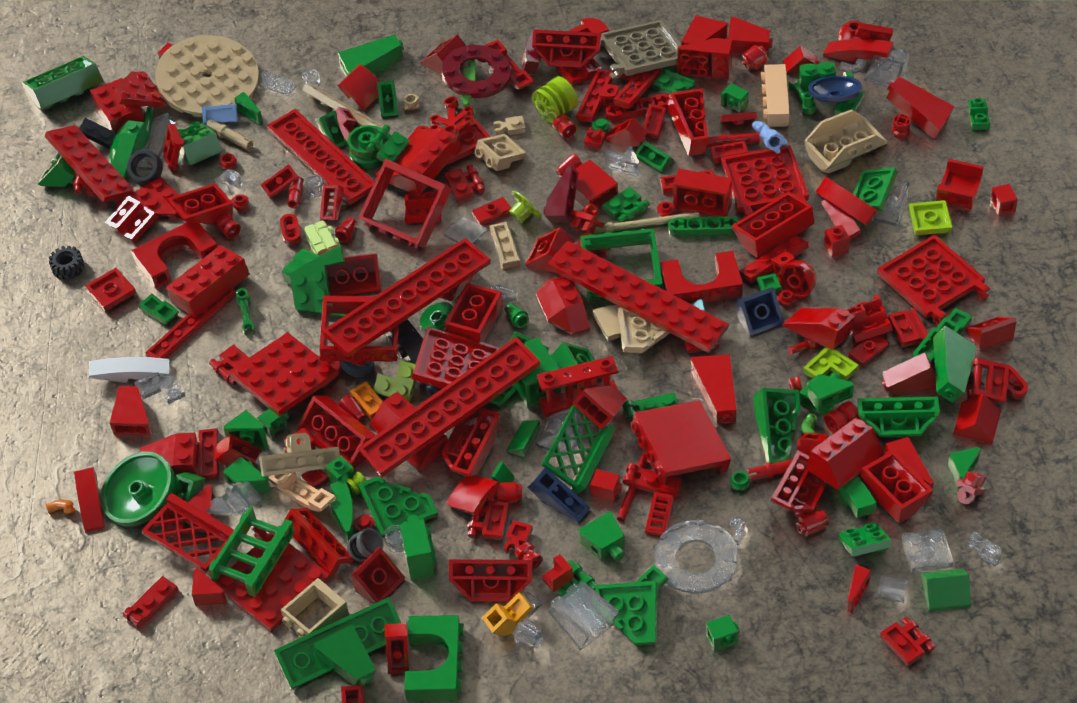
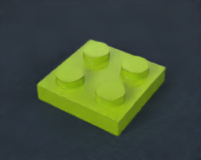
(930, 217)

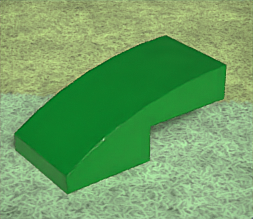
(157, 309)

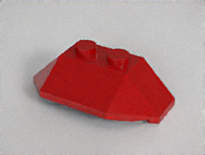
(566, 47)
(563, 305)
(471, 442)
(799, 487)
(490, 578)

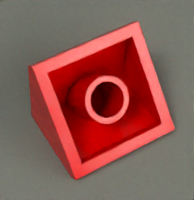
(992, 331)
(977, 419)
(377, 577)

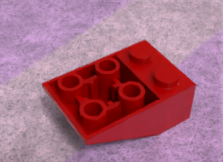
(706, 58)

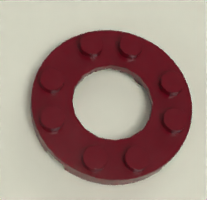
(477, 89)

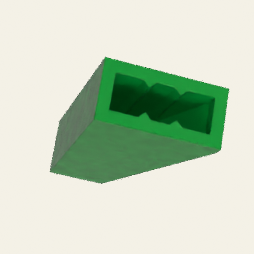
(372, 55)
(952, 363)

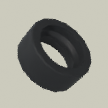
(134, 160)

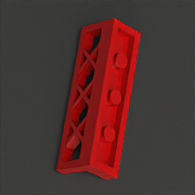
(313, 538)

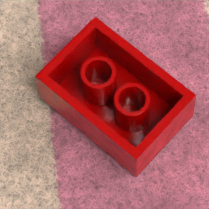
(112, 112)
(702, 193)
(475, 312)

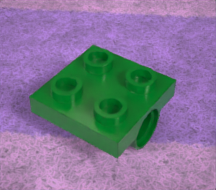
(865, 540)

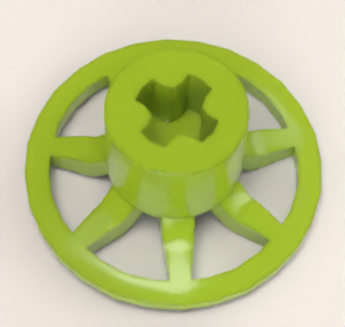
(521, 210)

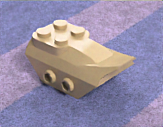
(842, 139)

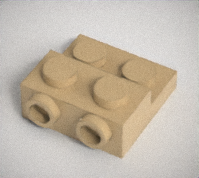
(499, 151)

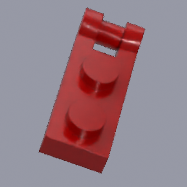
(649, 482)
(150, 602)

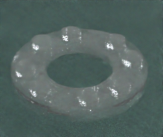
(702, 532)

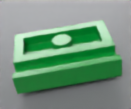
(672, 82)

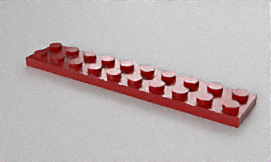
(638, 296)
(406, 297)
(449, 407)

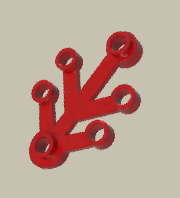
(451, 104)

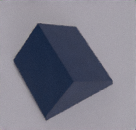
(759, 311)

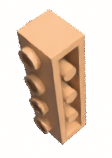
(775, 95)

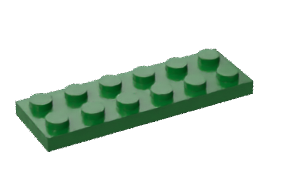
(301, 664)

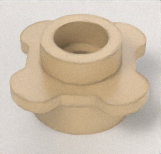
(411, 102)

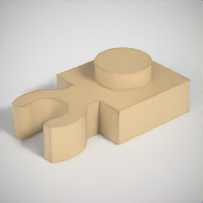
(512, 125)

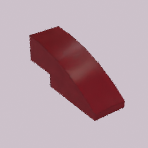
(530, 57)

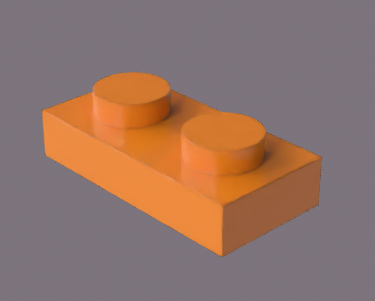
(367, 399)

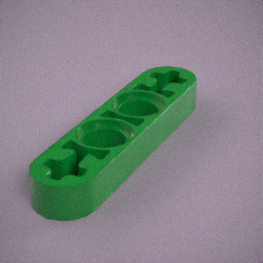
(704, 228)

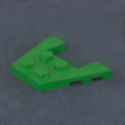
(311, 281)

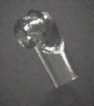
(741, 529)

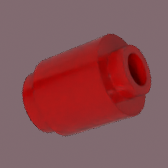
(509, 492)
(812, 522)

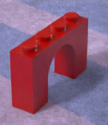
(150, 254)
(724, 286)

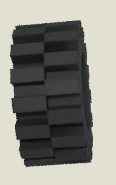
(69, 269)

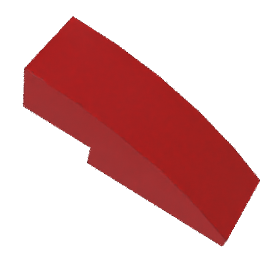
(89, 499)

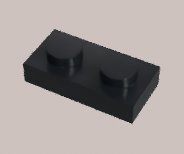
(97, 132)

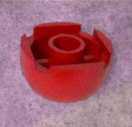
(798, 277)

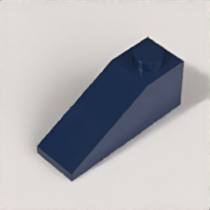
(558, 495)

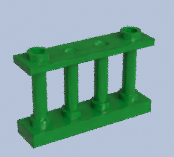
(263, 564)

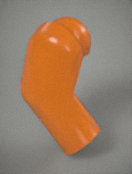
(60, 504)

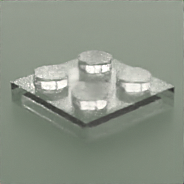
(927, 550)

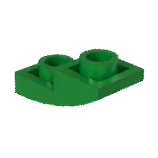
(978, 114)

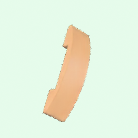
(302, 492)

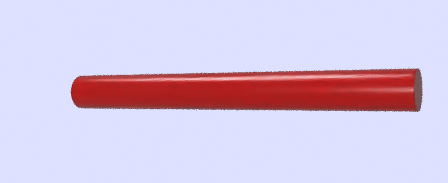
(630, 492)

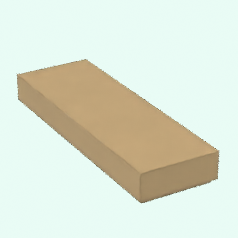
(504, 245)

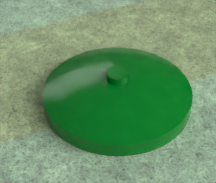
(137, 488)

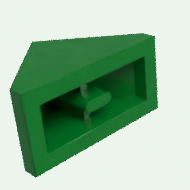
(387, 98)
(962, 462)

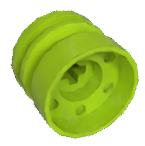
(555, 99)

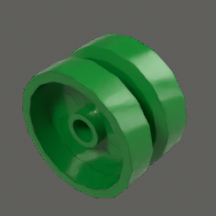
(357, 144)

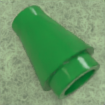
(517, 316)

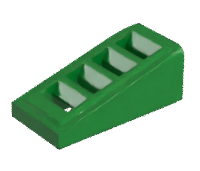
(248, 108)

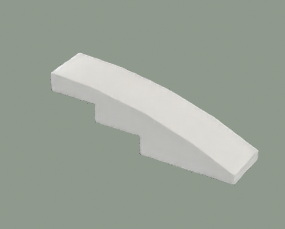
(127, 367)

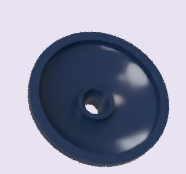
(835, 89)

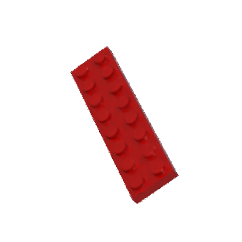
(321, 155)

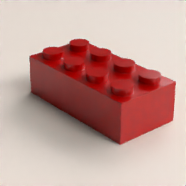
(207, 281)

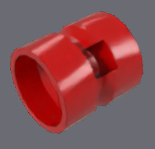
(841, 416)

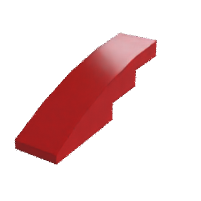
(853, 49)

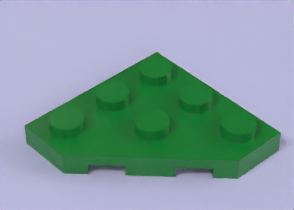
(394, 503)
(636, 607)

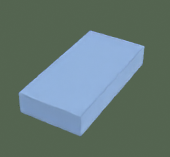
(220, 113)

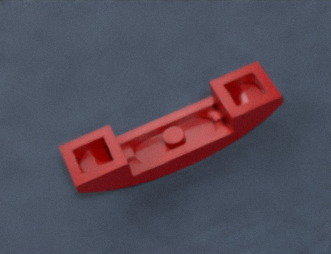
(518, 79)
(846, 201)

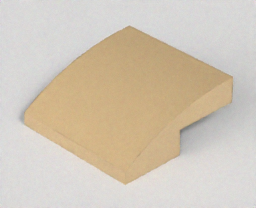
(608, 321)

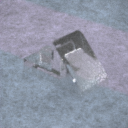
(625, 162)

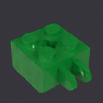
(418, 548)

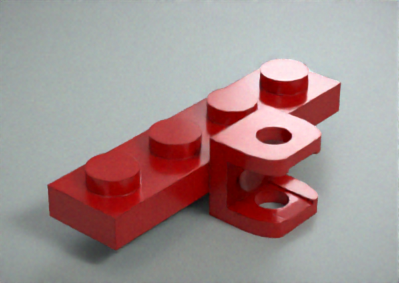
(597, 94)
(774, 259)

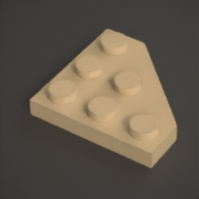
(638, 333)

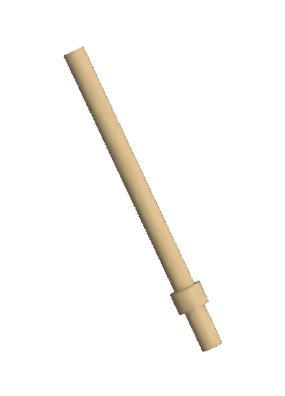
(609, 227)

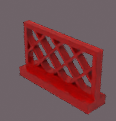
(196, 518)

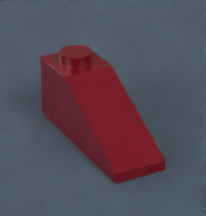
(562, 197)

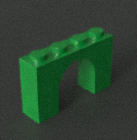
(443, 681)

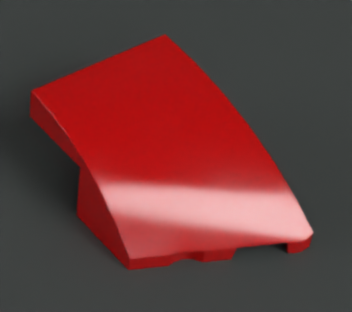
(869, 319)

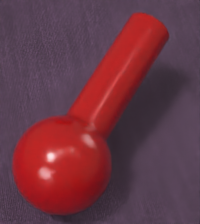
(807, 344)

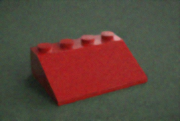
(425, 154)

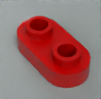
(290, 229)
(1016, 382)

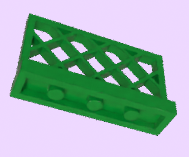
(589, 460)

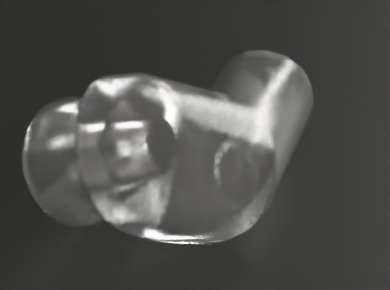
(859, 66)

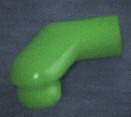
(809, 423)

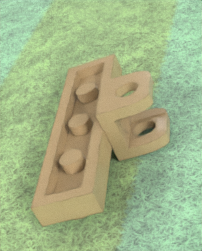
(298, 457)

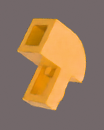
(503, 619)

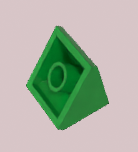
(248, 429)
(947, 589)

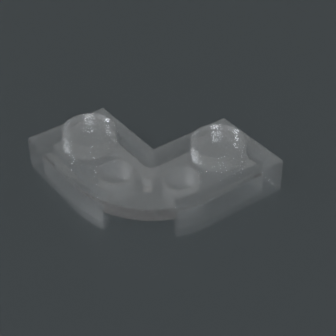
(158, 383)

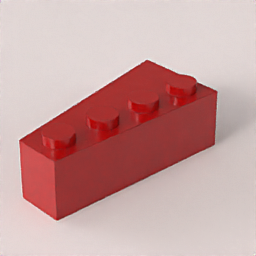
(689, 119)

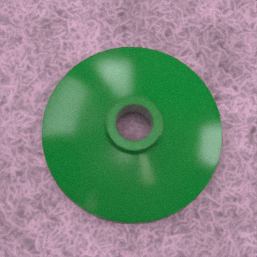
(435, 315)

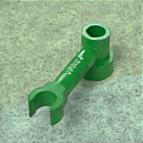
(808, 104)
(244, 301)

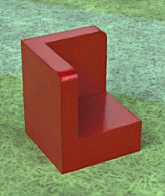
(559, 575)

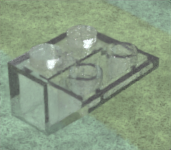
(235, 501)

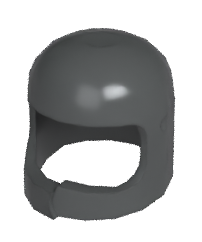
(361, 542)

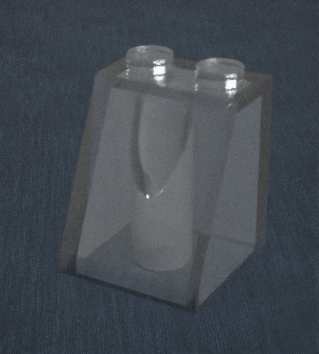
(582, 614)

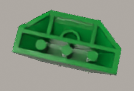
(899, 415)

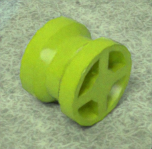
(353, 483)

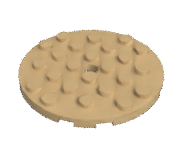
(183, 67)

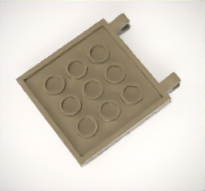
(640, 48)

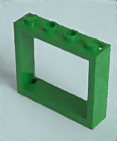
(624, 239)

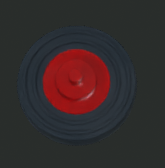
(357, 368)

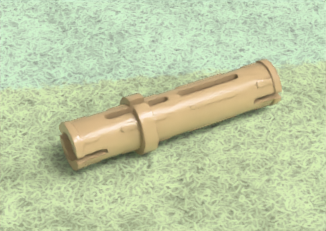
(224, 132)

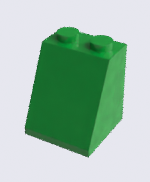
(529, 385)
(346, 656)

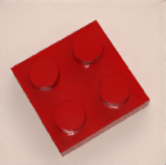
(110, 289)

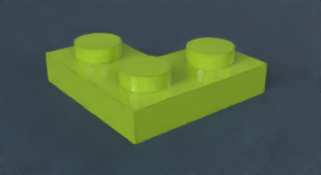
(832, 361)
(403, 383)

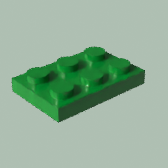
(875, 186)

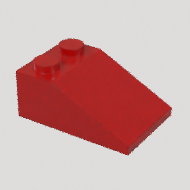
(202, 205)
(822, 325)
(178, 450)

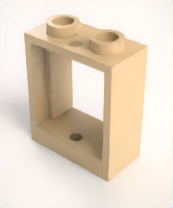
(305, 598)

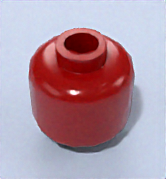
(755, 57)

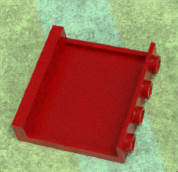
(679, 440)

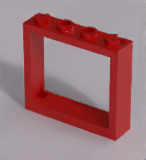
(378, 191)
(345, 305)

